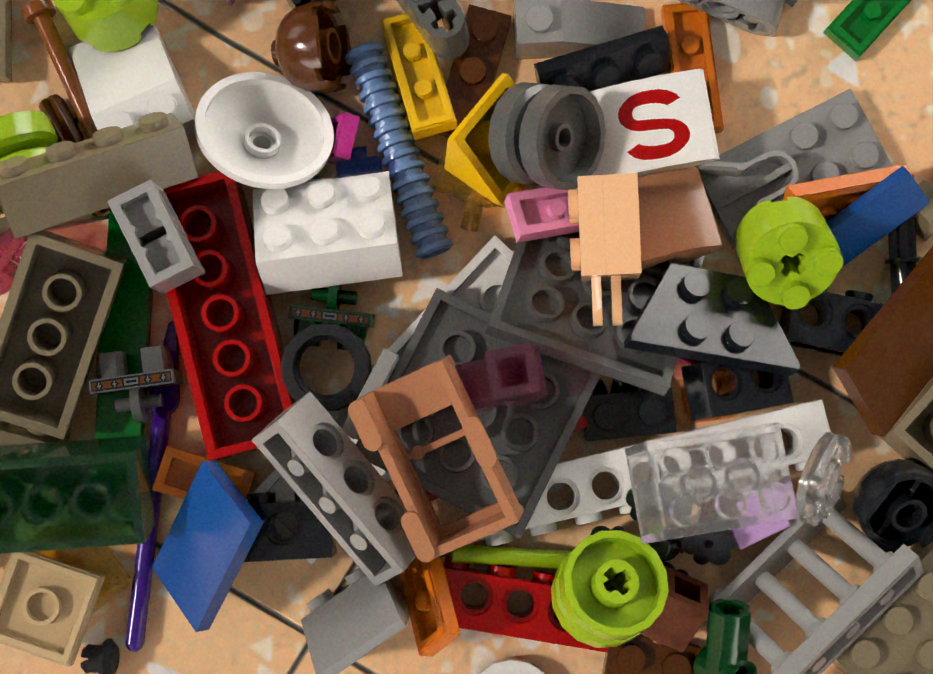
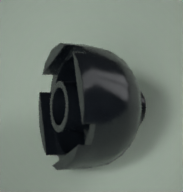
(895, 504)

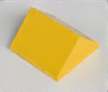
(469, 151)

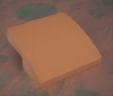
(675, 217)

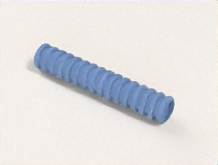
(398, 149)

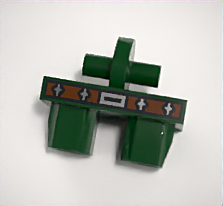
(334, 296)

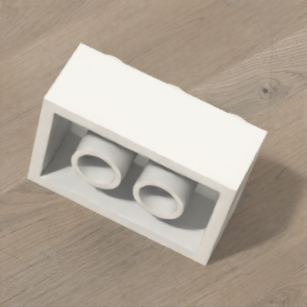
(326, 233)

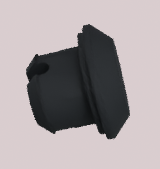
(101, 658)

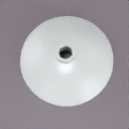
(266, 113)

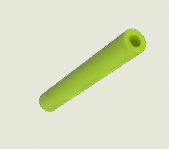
(508, 556)

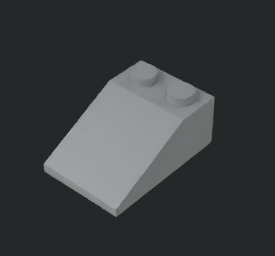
(352, 621)

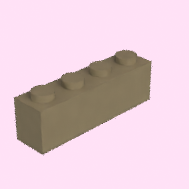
(84, 175)

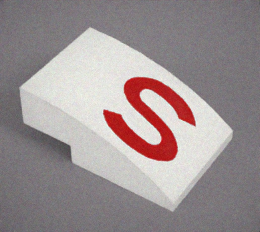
(657, 124)

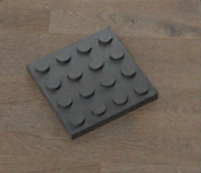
(553, 309)
(524, 436)

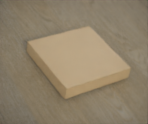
(46, 605)

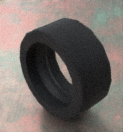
(299, 344)

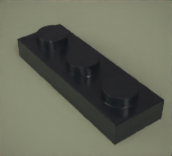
(609, 62)

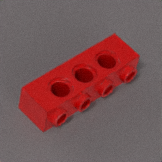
(495, 616)

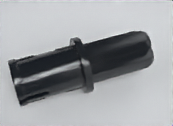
(902, 252)

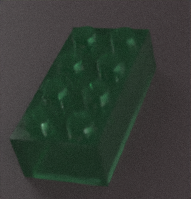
(75, 494)

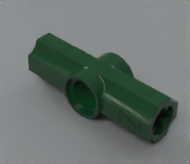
(726, 640)

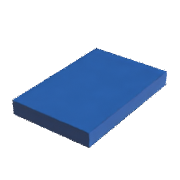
(207, 545)

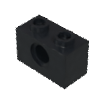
(309, 542)

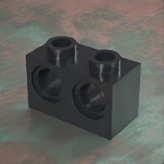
(829, 332)
(736, 392)

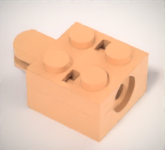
(609, 236)

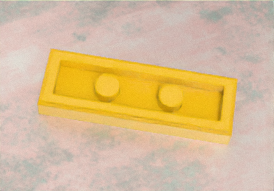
(418, 78)

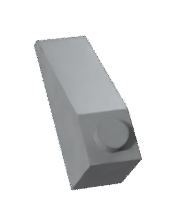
(567, 26)

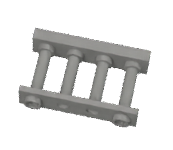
(858, 604)

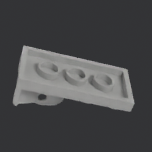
(809, 147)

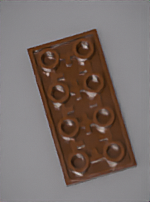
(892, 353)

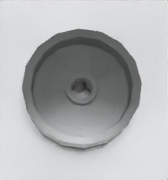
(546, 134)

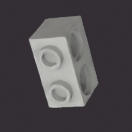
(156, 237)

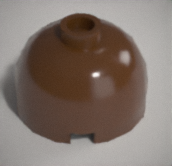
(312, 48)

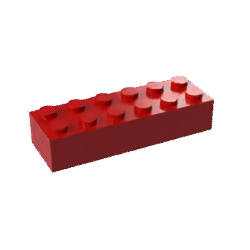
(226, 319)

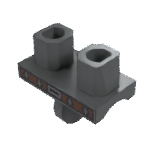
(114, 378)

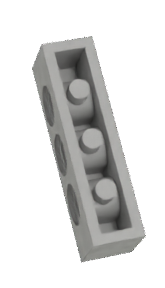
(339, 487)

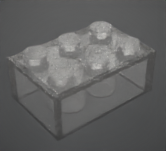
(710, 482)

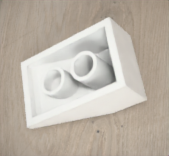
(132, 83)

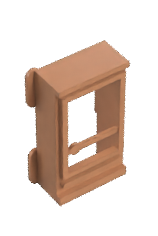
(405, 401)

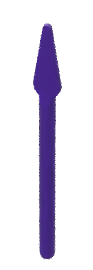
(145, 552)

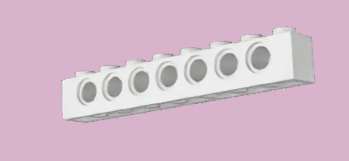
(801, 422)

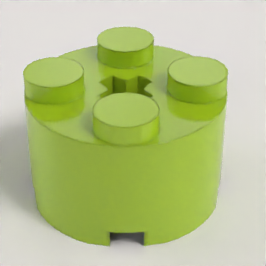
(109, 23)
(787, 251)

